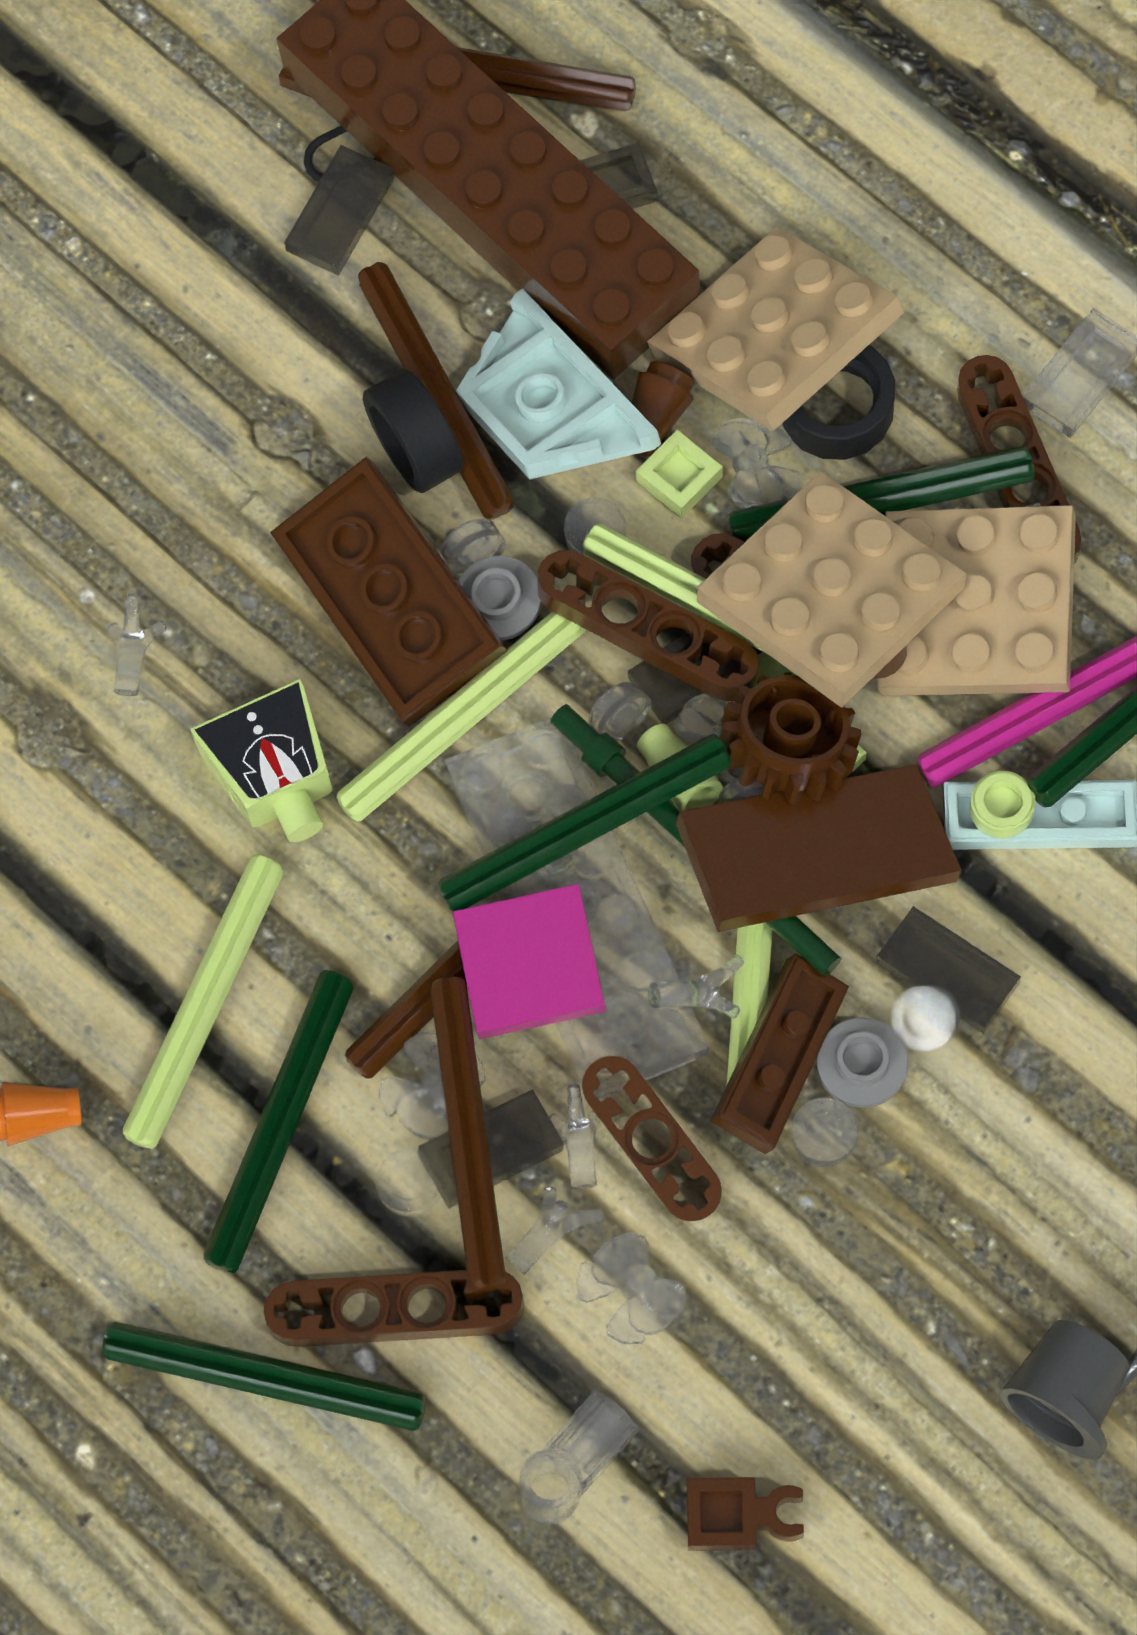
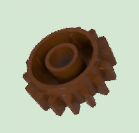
(789, 738)

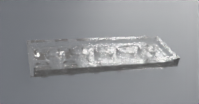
(520, 786)

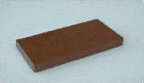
(388, 591)
(788, 860)

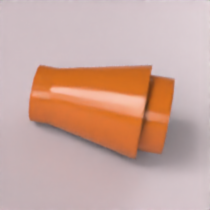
(36, 1111)

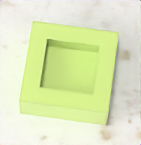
(679, 474)

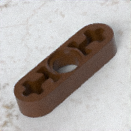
(609, 1108)

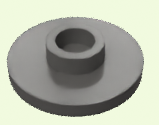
(503, 593)
(862, 1062)

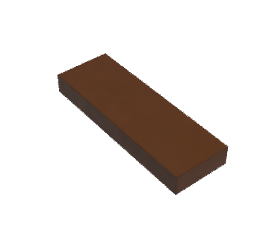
(779, 1054)

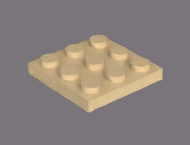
(775, 328)
(831, 588)
(1016, 607)

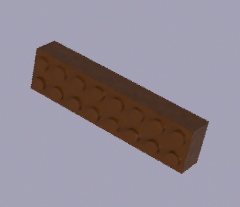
(491, 174)

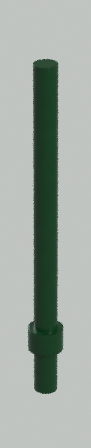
(607, 758)

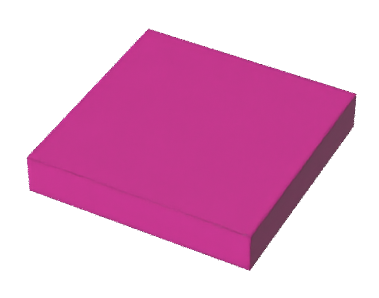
(529, 961)

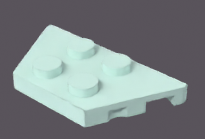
(549, 399)

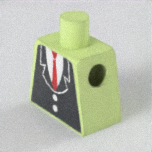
(269, 760)

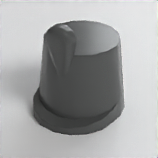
(1069, 1387)

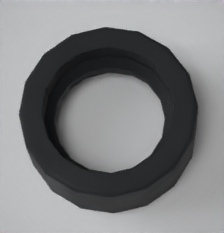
(413, 430)
(858, 437)

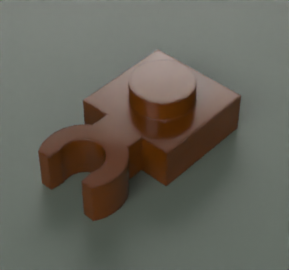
(727, 1514)

